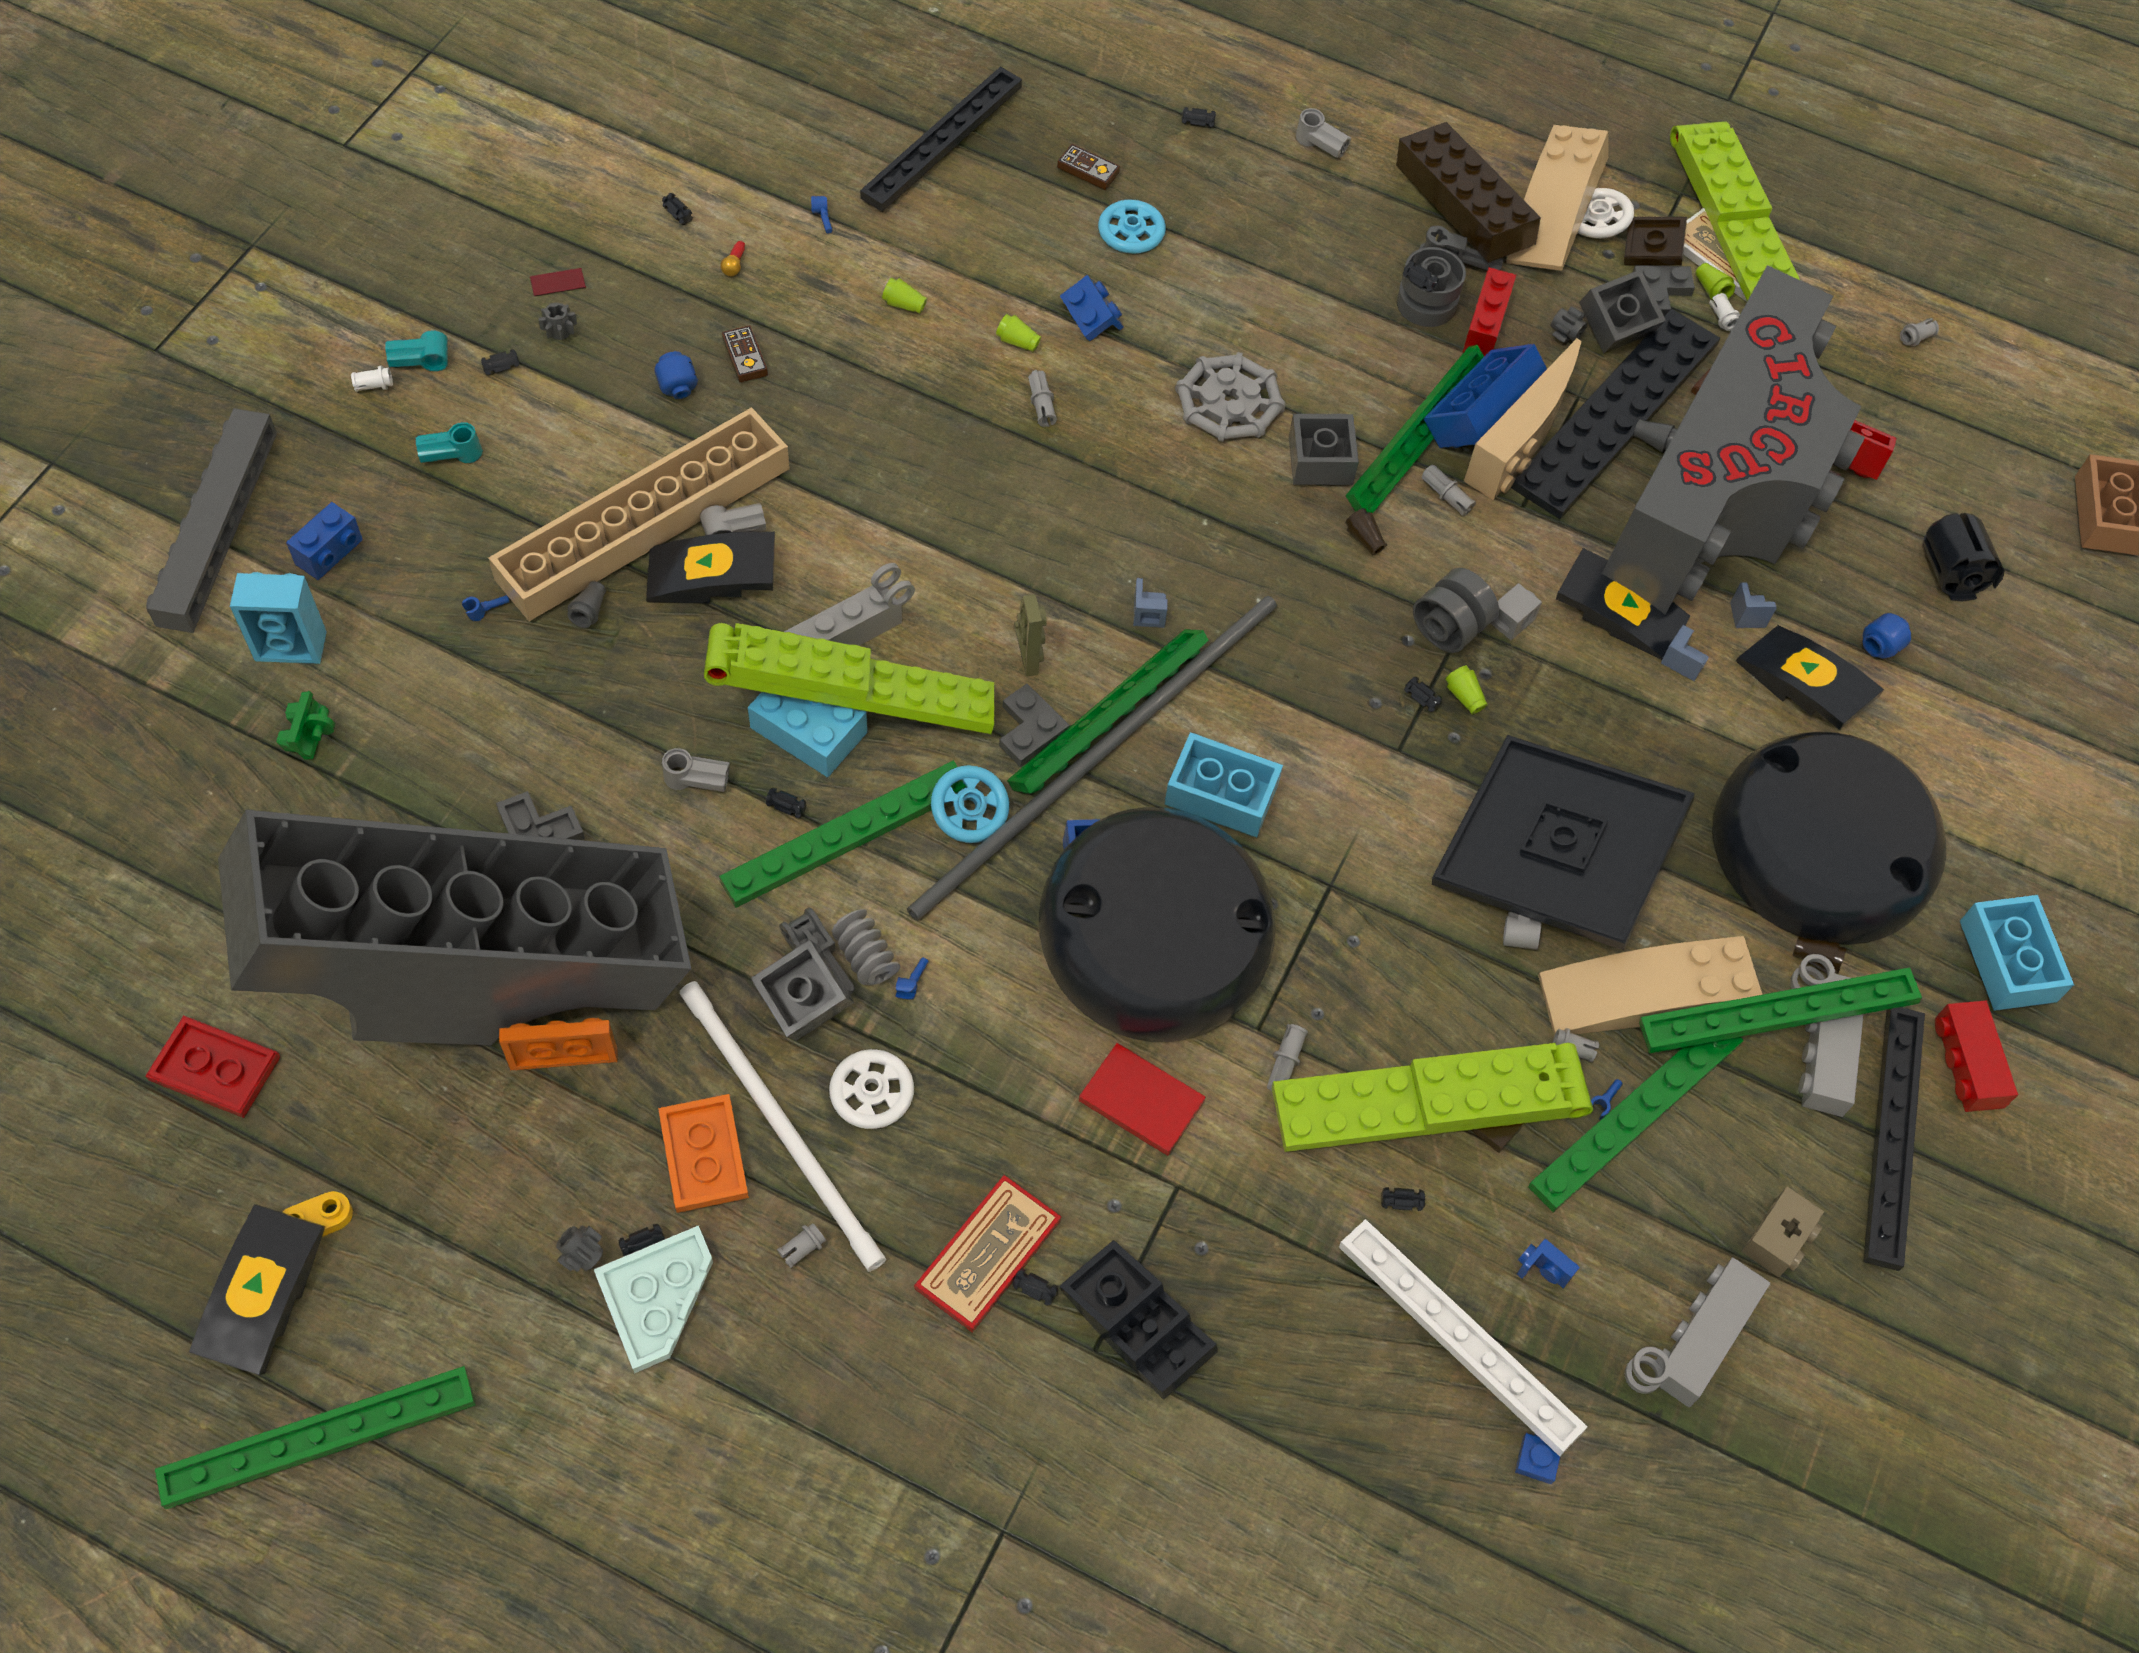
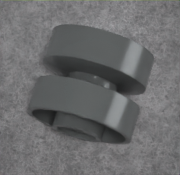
(1440, 304)
(1455, 610)

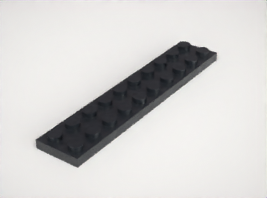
(1609, 416)

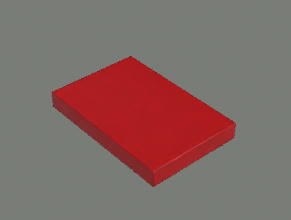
(213, 1066)
(1142, 1099)

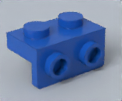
(1091, 308)

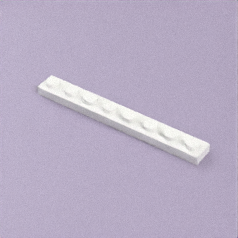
(1463, 1338)

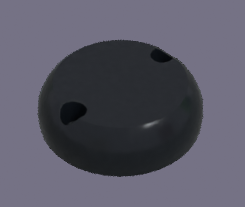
(1830, 837)
(1159, 924)

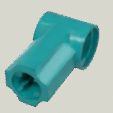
(428, 351)
(458, 443)

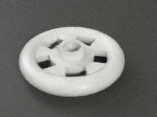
(1601, 212)
(864, 1116)

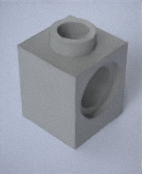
(1516, 611)

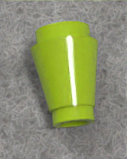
(1715, 281)
(903, 296)
(1017, 333)
(1466, 689)

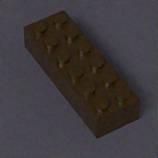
(1468, 192)

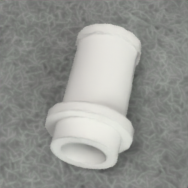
(1724, 311)
(372, 379)

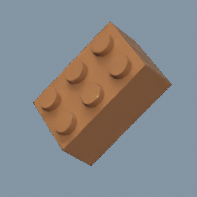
(2109, 504)

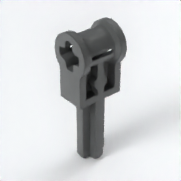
(1457, 245)
(810, 928)

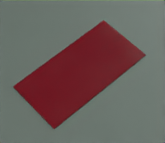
(557, 281)

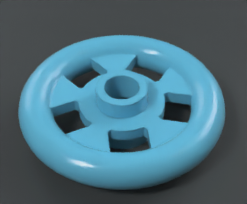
(1132, 244)
(971, 777)

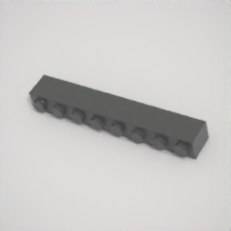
(211, 521)

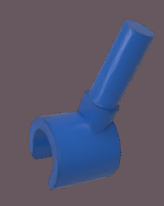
(819, 205)
(476, 610)
(906, 987)
(1606, 1098)

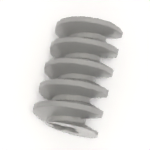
(864, 948)

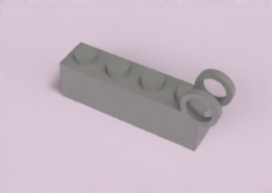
(862, 614)
(1831, 1050)
(1705, 1338)

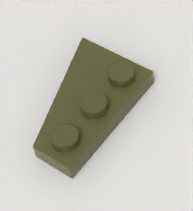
(1031, 633)

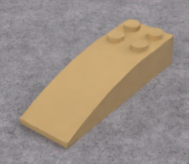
(1562, 192)
(1521, 430)
(1648, 981)

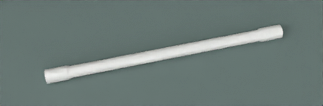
(859, 1239)

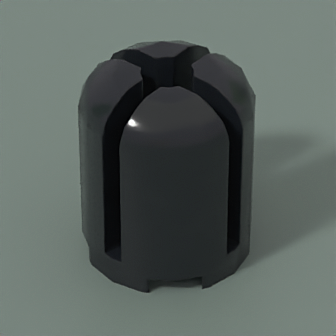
(1962, 556)

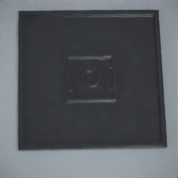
(1564, 841)

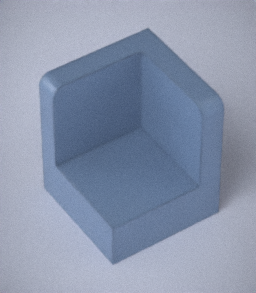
(1149, 607)
(1750, 610)
(1683, 657)

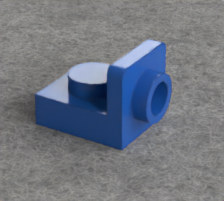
(1551, 1261)

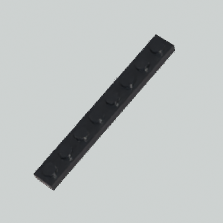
(940, 139)
(1894, 1139)

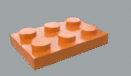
(558, 1044)
(703, 1153)

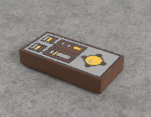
(1088, 166)
(744, 353)

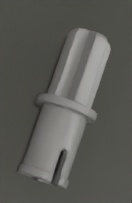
(1042, 398)
(1448, 490)
(1287, 1054)

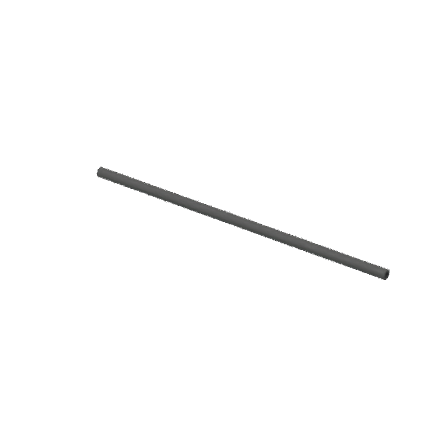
(1089, 760)

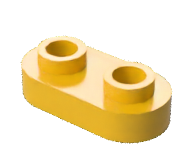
(314, 1211)

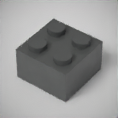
(1622, 311)
(1323, 449)
(802, 990)

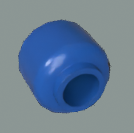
(676, 375)
(1886, 636)

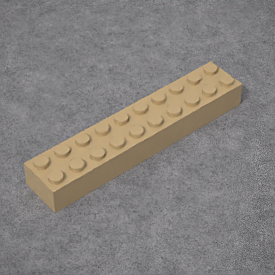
(638, 513)

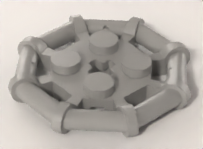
(1230, 383)

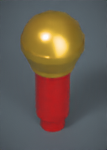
(731, 264)

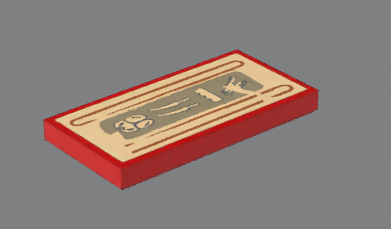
(987, 1253)

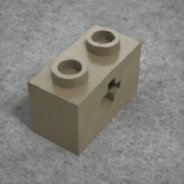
(1787, 1214)

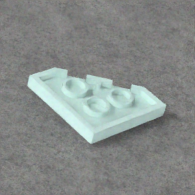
(654, 1294)

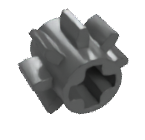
(557, 321)
(1568, 324)
(579, 1248)

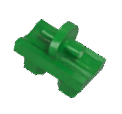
(308, 725)

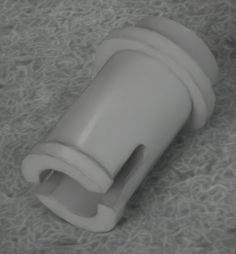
(1914, 333)
(1584, 1046)
(803, 1243)

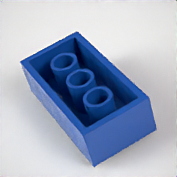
(1484, 395)

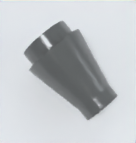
(1655, 434)
(586, 606)

